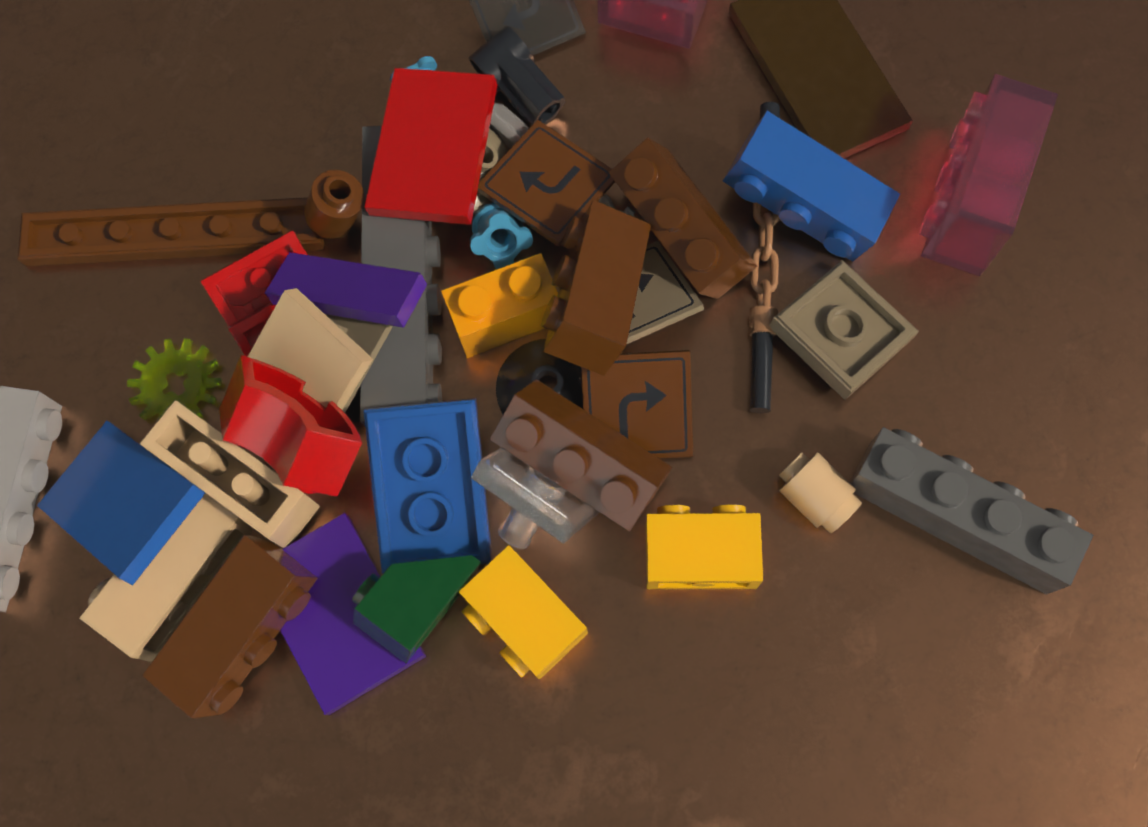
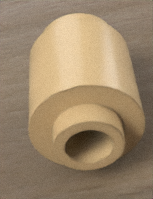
(819, 491)

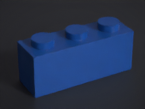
(811, 187)

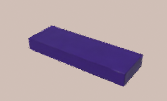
(350, 288)

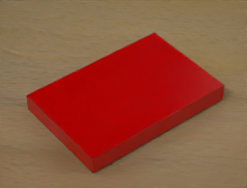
(432, 146)

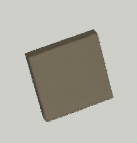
(843, 329)

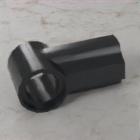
(518, 76)

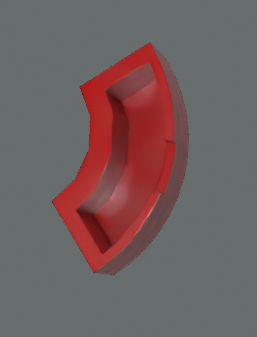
(288, 428)

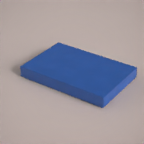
(424, 482)
(120, 502)

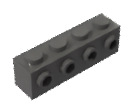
(971, 512)

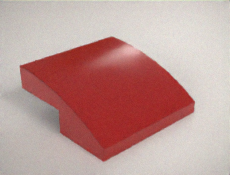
(241, 288)

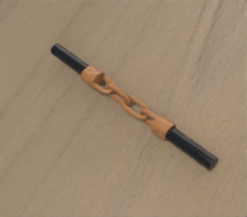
(762, 314)

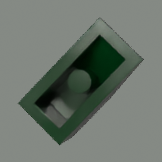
(410, 601)

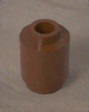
(333, 204)

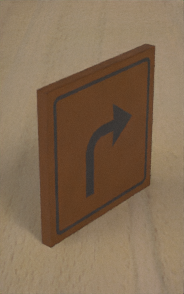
(546, 181)
(645, 400)

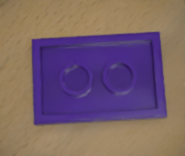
(329, 648)

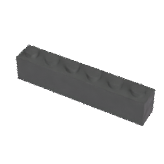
(406, 359)

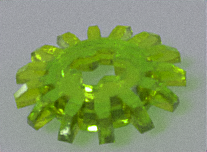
(180, 362)

